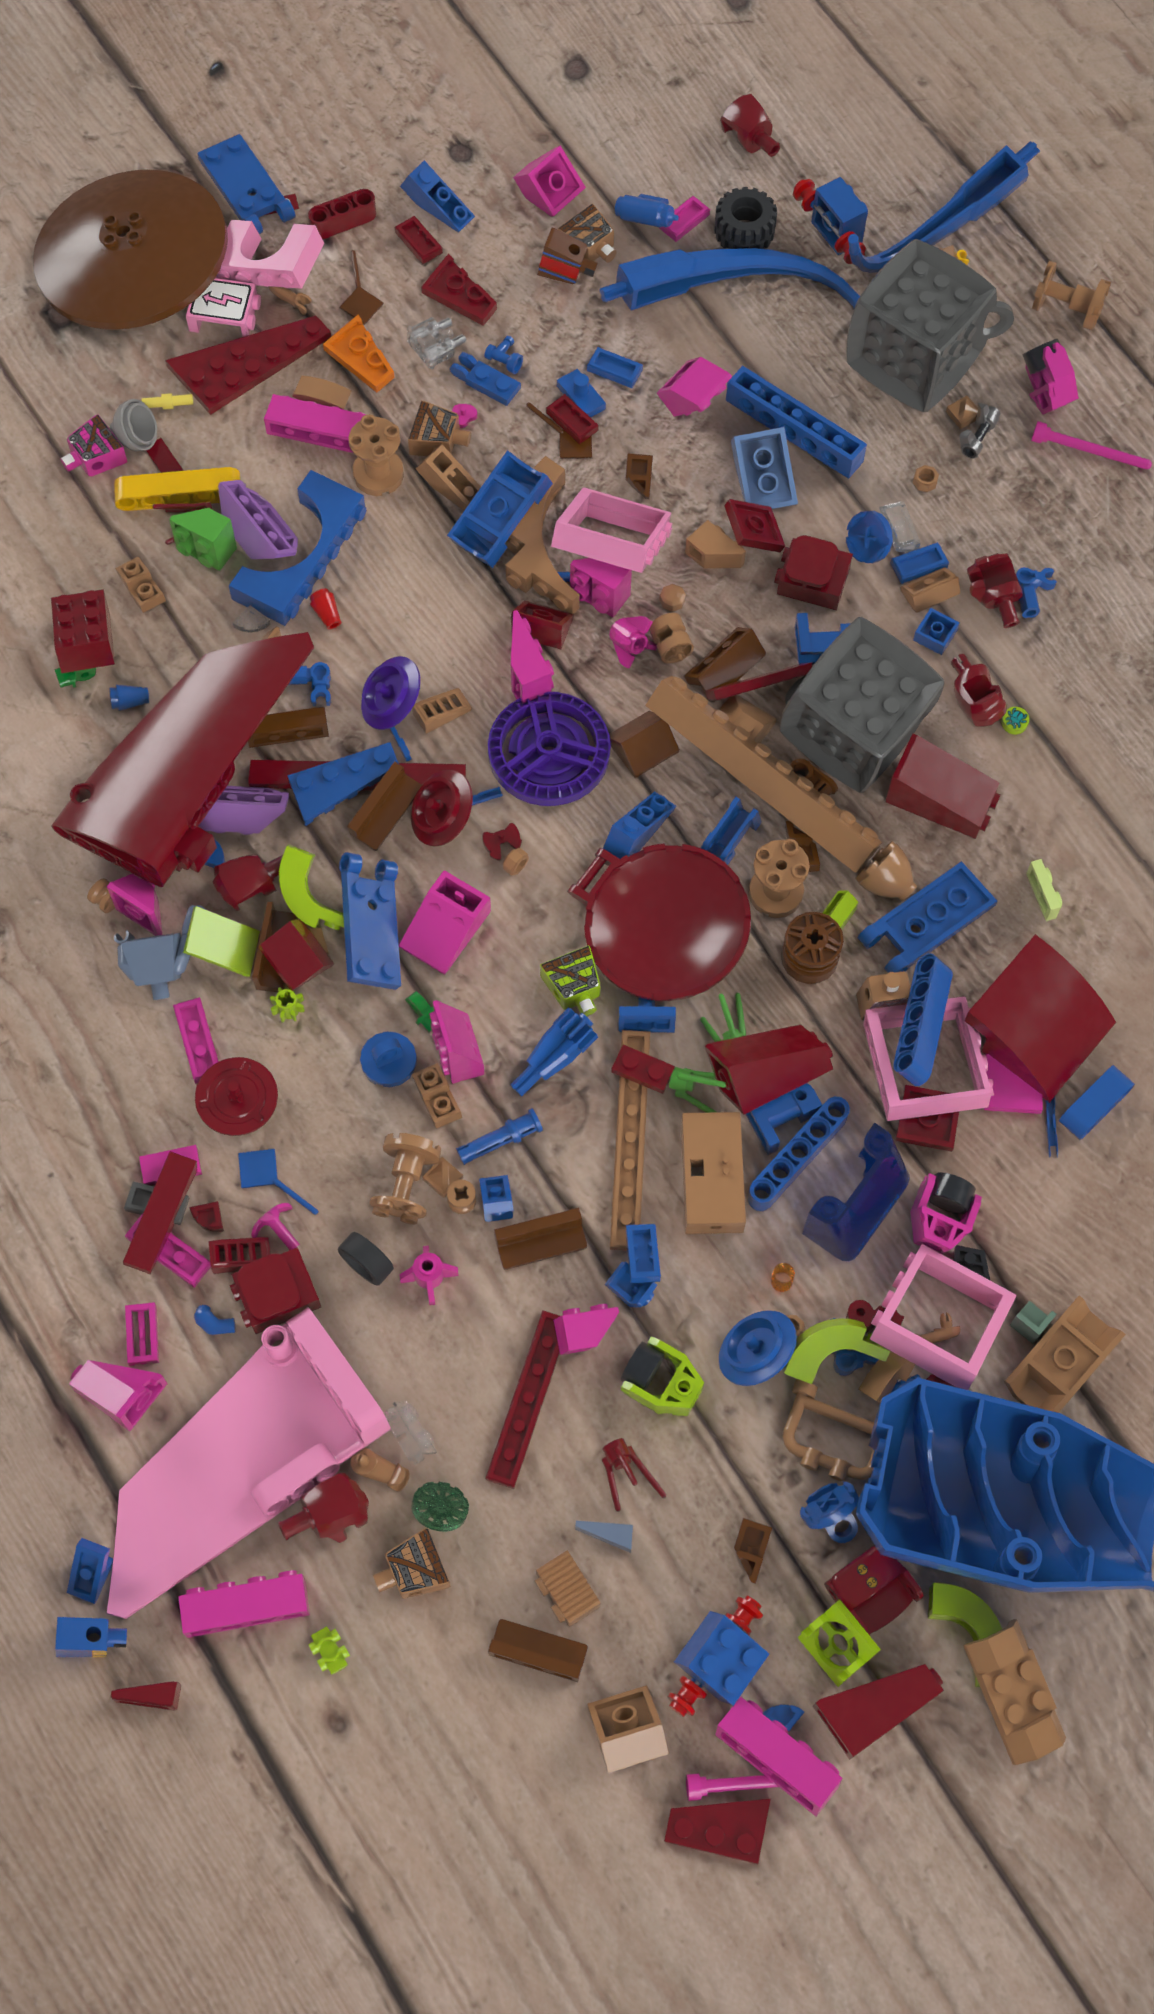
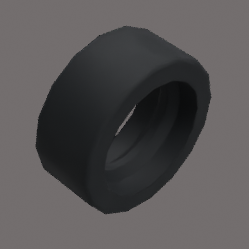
(365, 1258)

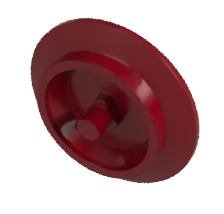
(441, 808)
(236, 1096)

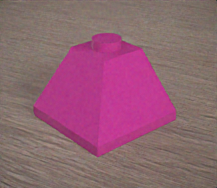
(550, 181)
(137, 901)

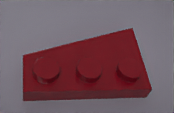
(458, 292)
(721, 1829)

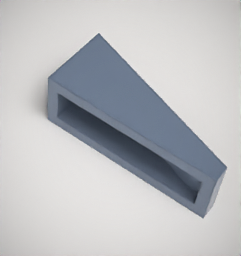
(614, 1534)

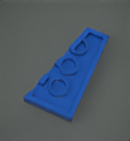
(330, 783)

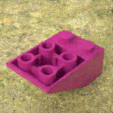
(529, 670)
(445, 922)
(456, 1043)

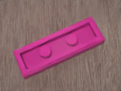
(196, 1036)
(179, 1258)

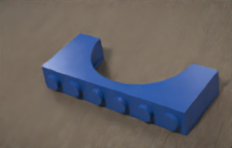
(281, 592)

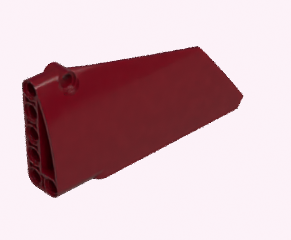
(179, 757)

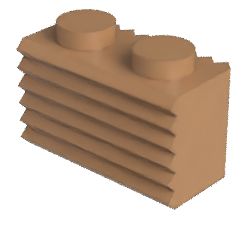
(567, 1589)

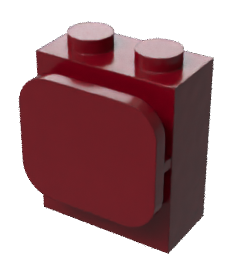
(813, 572)
(274, 1290)

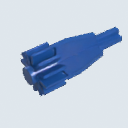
(556, 1049)

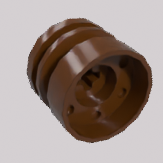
(809, 961)

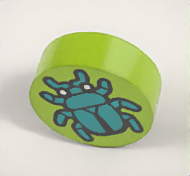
(1015, 720)

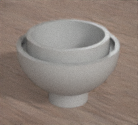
(134, 425)

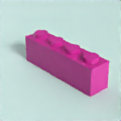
(310, 422)
(244, 1604)
(779, 1756)

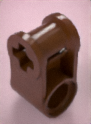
(821, 782)

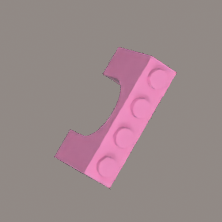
(285, 268)

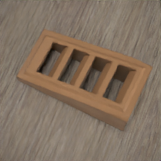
(437, 720)

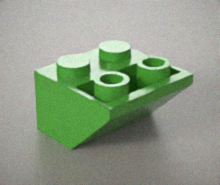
(204, 536)

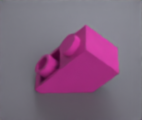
(583, 1330)

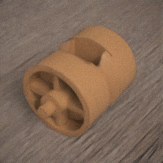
(671, 638)

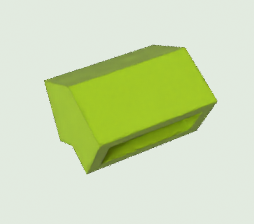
(841, 907)

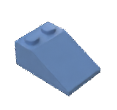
(765, 468)

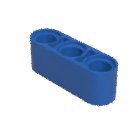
(1096, 1102)

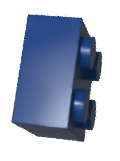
(936, 631)

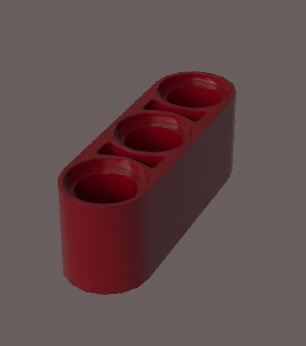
(343, 213)

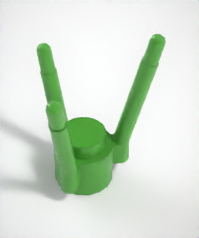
(732, 1033)
(685, 1080)

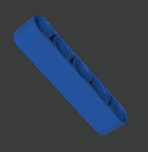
(923, 1020)
(803, 1141)

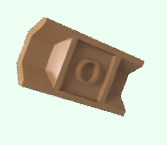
(1063, 1359)
(1016, 1694)

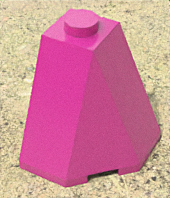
(117, 1390)

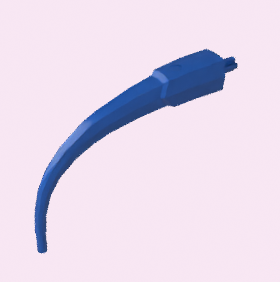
(973, 200)
(677, 271)

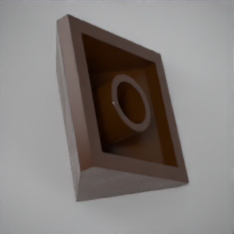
(644, 743)

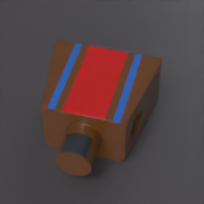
(565, 258)

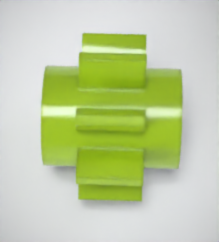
(291, 1009)

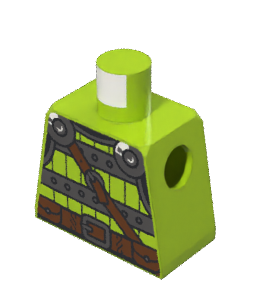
(573, 980)

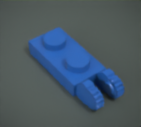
(485, 379)

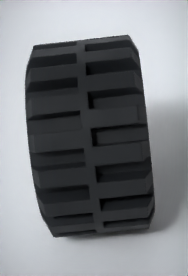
(750, 206)

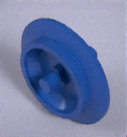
(757, 1348)

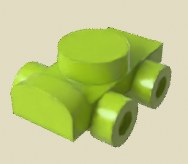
(332, 1655)

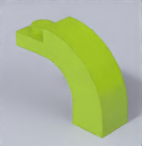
(296, 892)
(825, 1339)
(964, 1608)

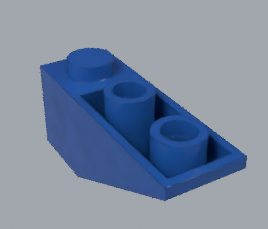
(436, 197)
(638, 825)

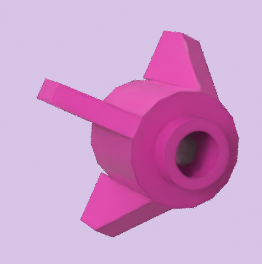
(630, 637)
(431, 1278)

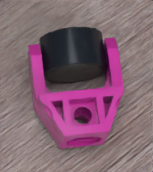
(1050, 376)
(949, 1194)

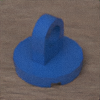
(869, 537)
(388, 1059)
(830, 1506)

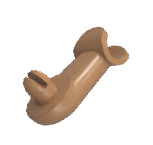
(296, 300)
(944, 1333)
(375, 1467)

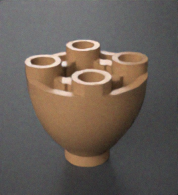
(888, 874)

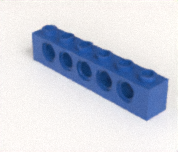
(801, 424)

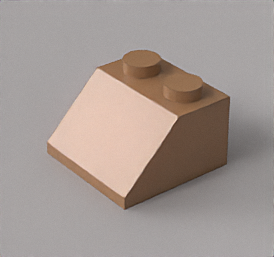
(628, 1729)

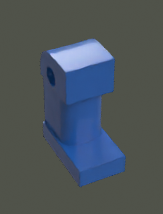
(812, 644)
(731, 831)
(798, 1103)

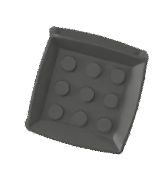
(922, 324)
(860, 704)

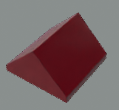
(546, 624)
(295, 954)

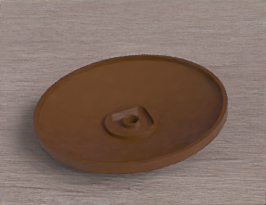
(135, 279)

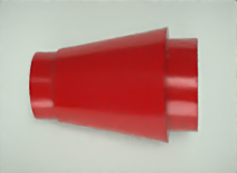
(325, 607)

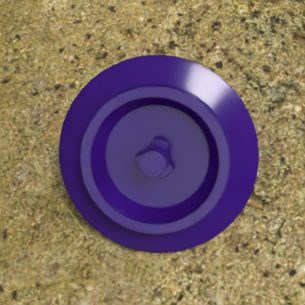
(390, 692)

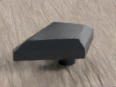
(972, 1259)

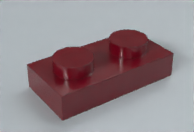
(642, 1069)

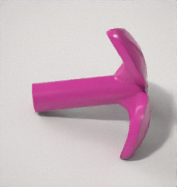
(271, 1219)

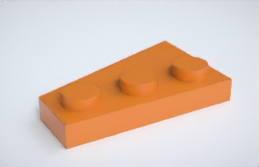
(358, 353)

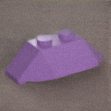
(256, 522)
(245, 810)

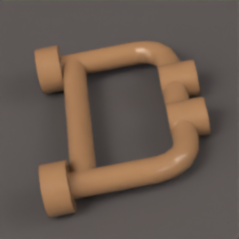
(812, 1457)

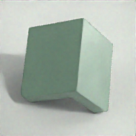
(1031, 1322)

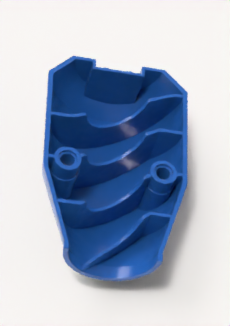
(1006, 1493)

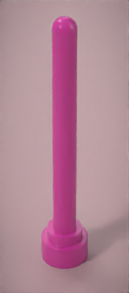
(1043, 433)
(699, 1786)

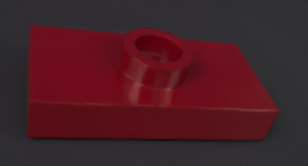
(418, 240)
(572, 419)

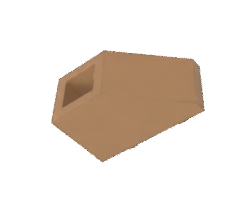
(713, 548)

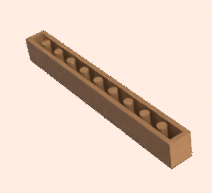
(764, 773)

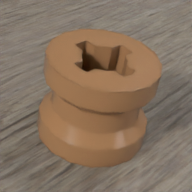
(100, 895)
(463, 1202)

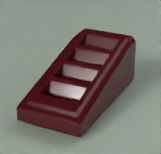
(230, 1244)
(157, 1695)

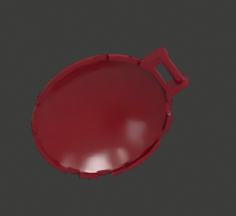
(664, 920)

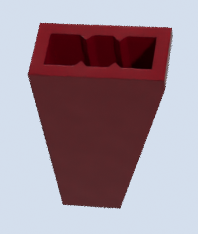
(873, 1709)

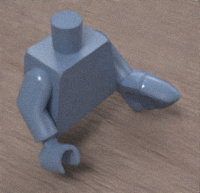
(154, 958)

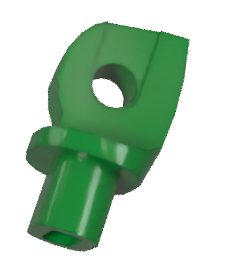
(70, 678)
(421, 1008)

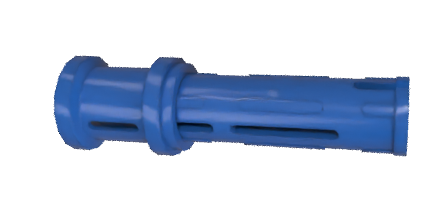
(511, 1132)

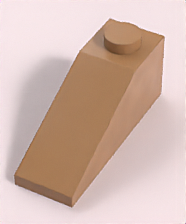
(449, 477)

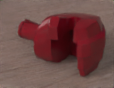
(751, 124)
(996, 585)
(976, 694)
(245, 878)
(329, 1509)

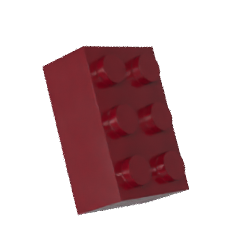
(82, 631)

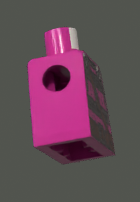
(94, 448)

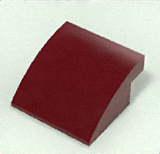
(1041, 1018)

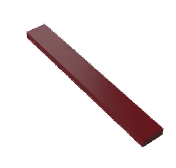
(275, 772)

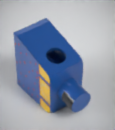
(73, 1634)

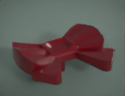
(493, 840)

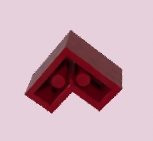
(194, 849)

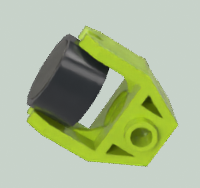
(642, 1370)

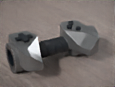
(985, 421)

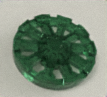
(440, 1506)

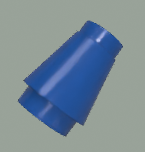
(126, 697)

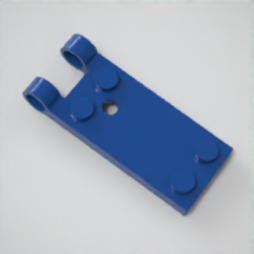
(240, 173)
(938, 911)
(370, 933)

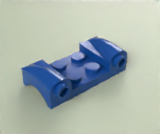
(499, 508)

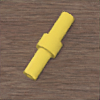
(168, 401)

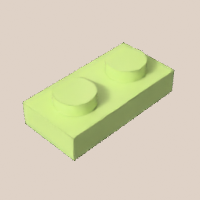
(1041, 883)

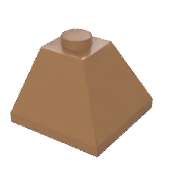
(749, 717)

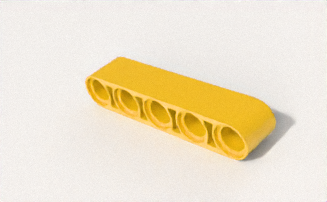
(177, 487)

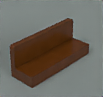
(727, 661)
(290, 727)
(384, 807)
(264, 974)
(540, 1239)
(538, 1650)

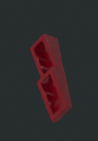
(160, 1212)

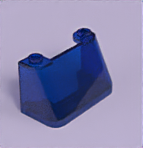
(848, 1226)

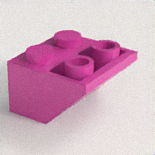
(693, 387)
(601, 584)

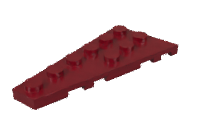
(236, 366)

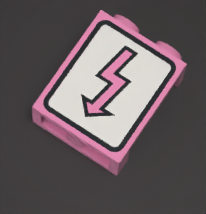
(227, 304)

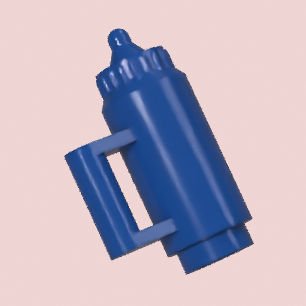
(646, 210)

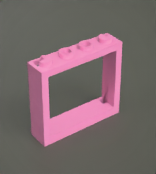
(616, 511)
(898, 1109)
(924, 1352)

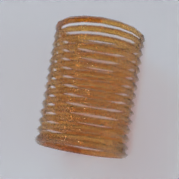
(782, 1268)

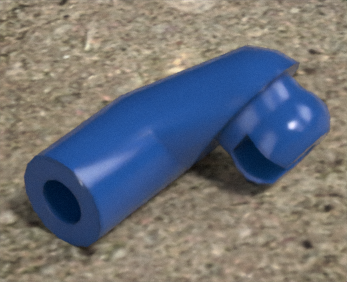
(211, 1324)

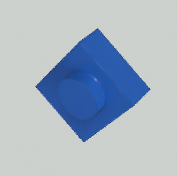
(631, 1293)

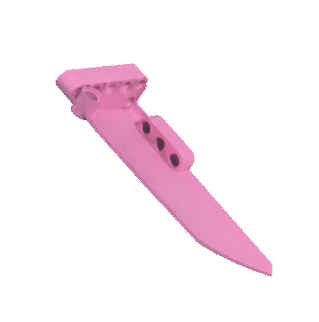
(241, 1460)

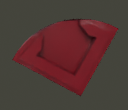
(208, 1216)

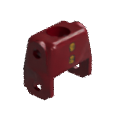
(874, 1589)

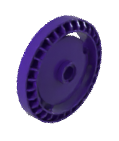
(549, 768)

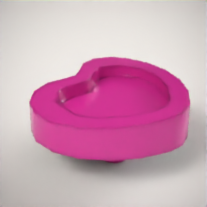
(466, 414)

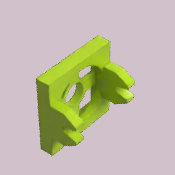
(866, 1645)

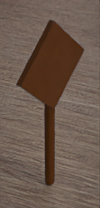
(360, 301)
(568, 446)

